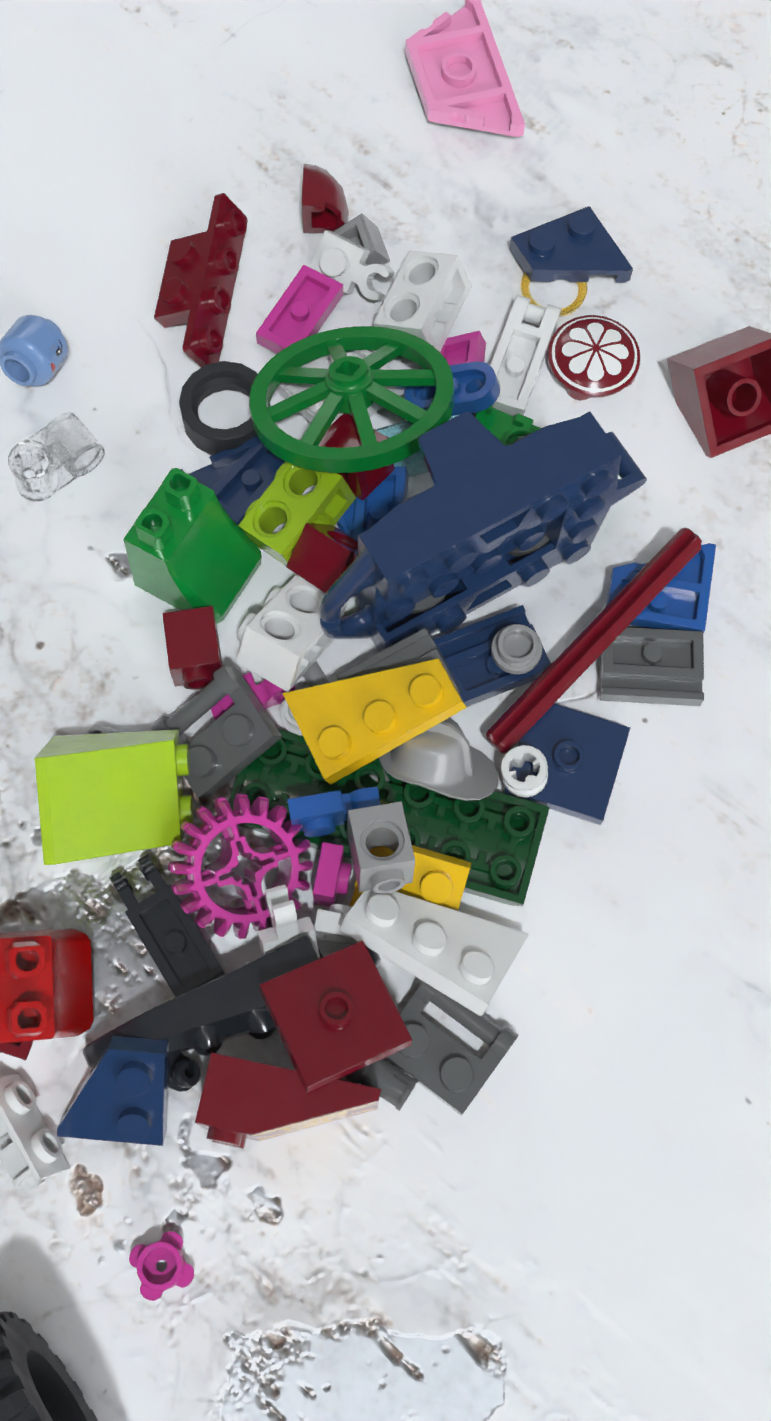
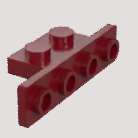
(202, 280)

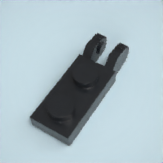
(168, 932)

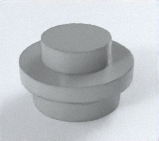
(516, 649)

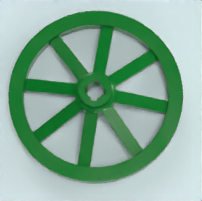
(349, 388)

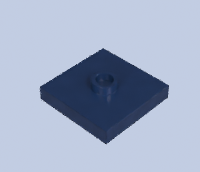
(580, 758)

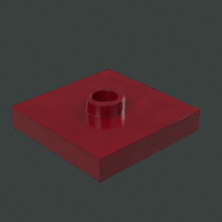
(335, 1016)

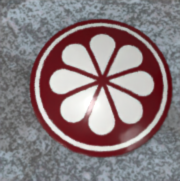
(593, 356)

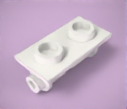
(34, 1147)

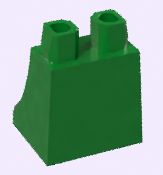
(190, 548)

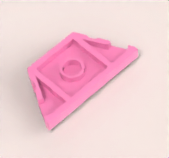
(463, 73)

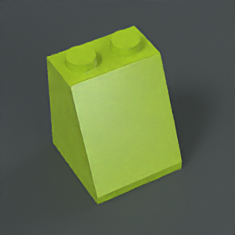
(111, 793)

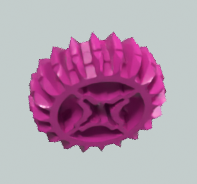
(226, 820)

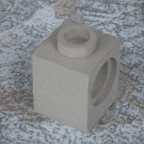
(385, 827)

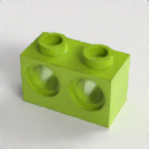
(286, 504)

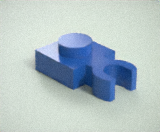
(324, 811)

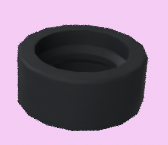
(200, 385)

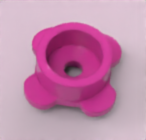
(145, 1260)

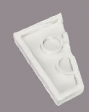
(437, 944)

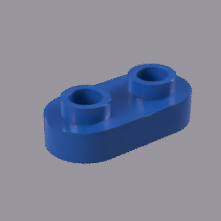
(474, 389)

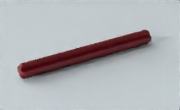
(593, 640)

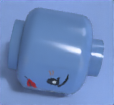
(32, 350)

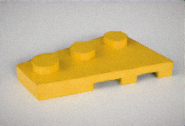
(371, 714)

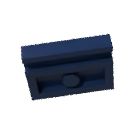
(471, 659)

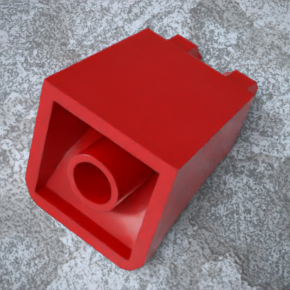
(45, 985)

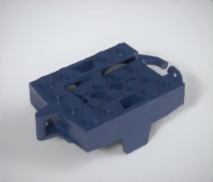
(482, 528)

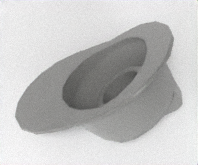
(443, 763)

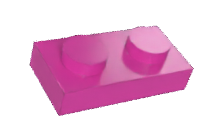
(300, 310)

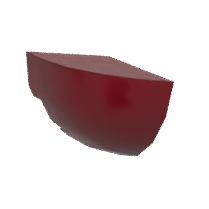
(322, 201)

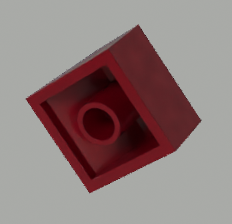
(725, 389)

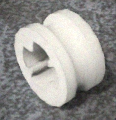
(532, 784)

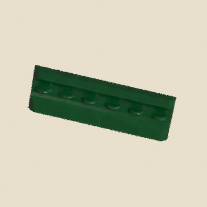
(493, 833)

